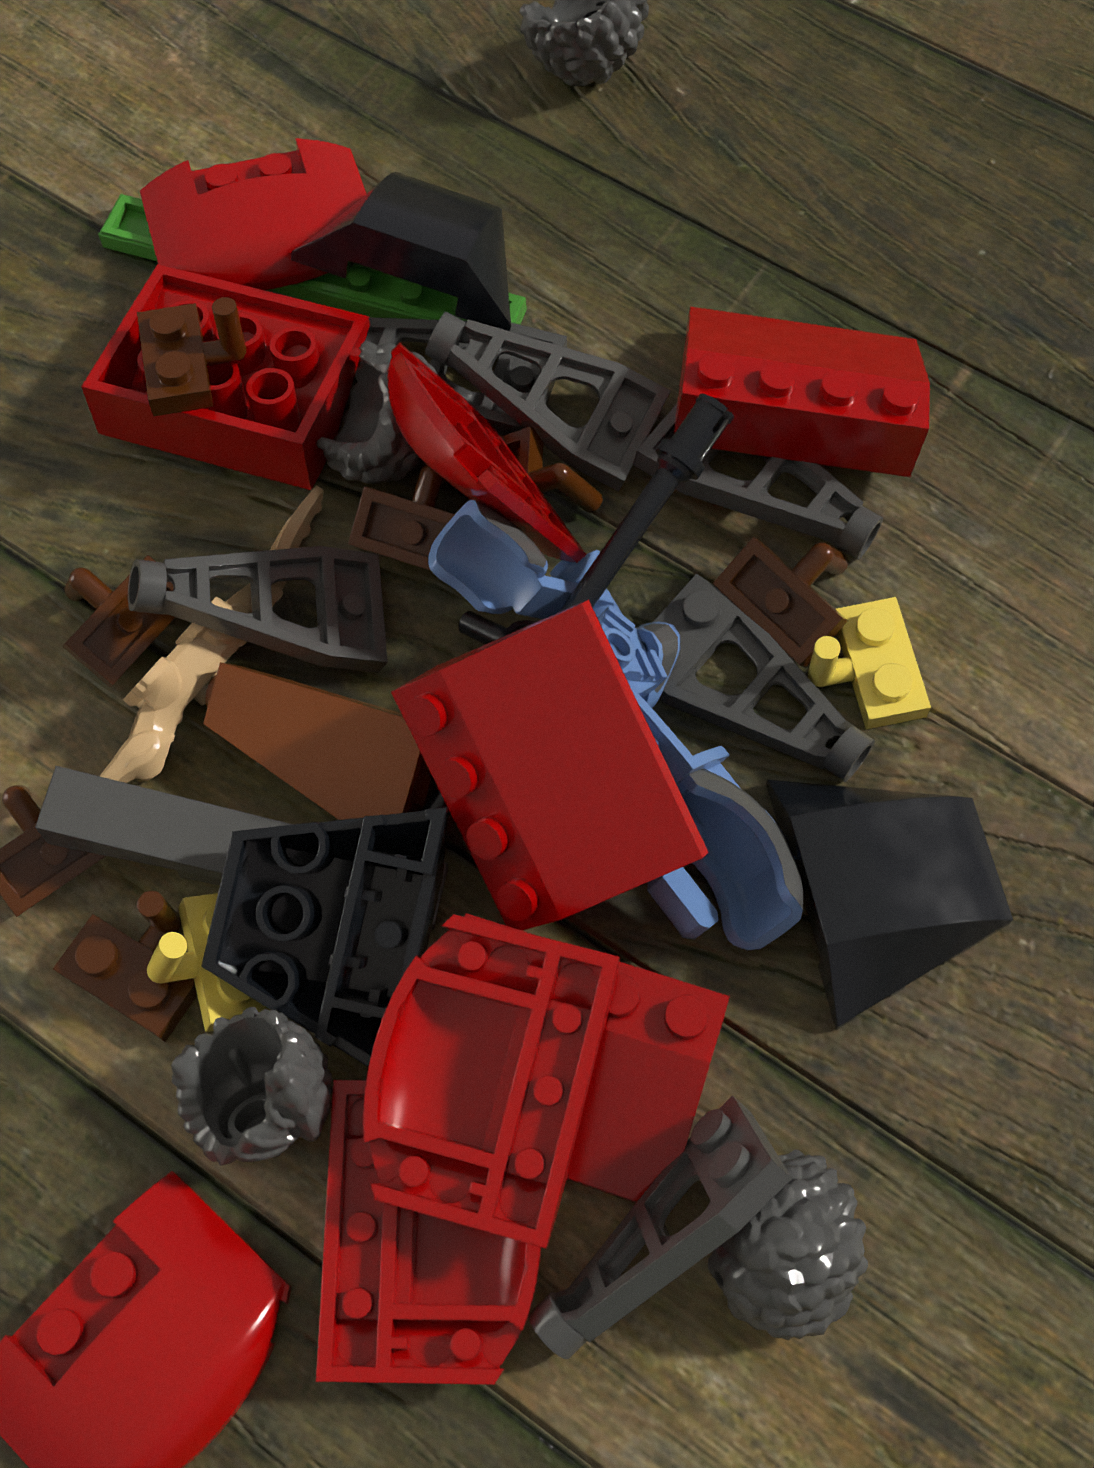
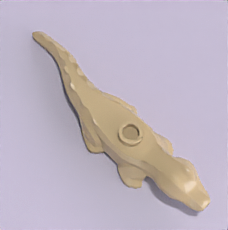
(190, 668)

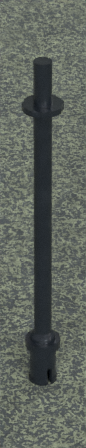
(677, 463)

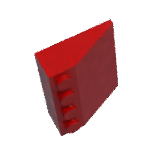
(808, 390)
(265, 406)
(550, 769)
(644, 1080)

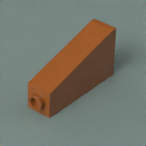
(323, 744)

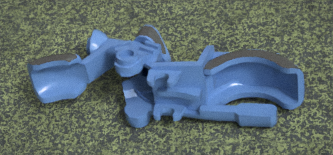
(748, 854)

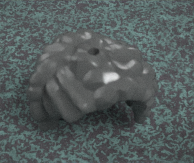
(583, 37)
(371, 442)
(252, 1087)
(796, 1256)

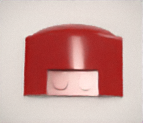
(251, 213)
(471, 453)
(486, 1077)
(405, 1288)
(142, 1341)

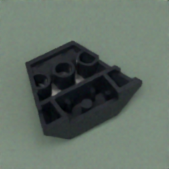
(423, 238)
(887, 884)
(328, 918)

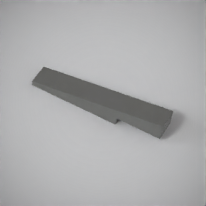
(145, 825)

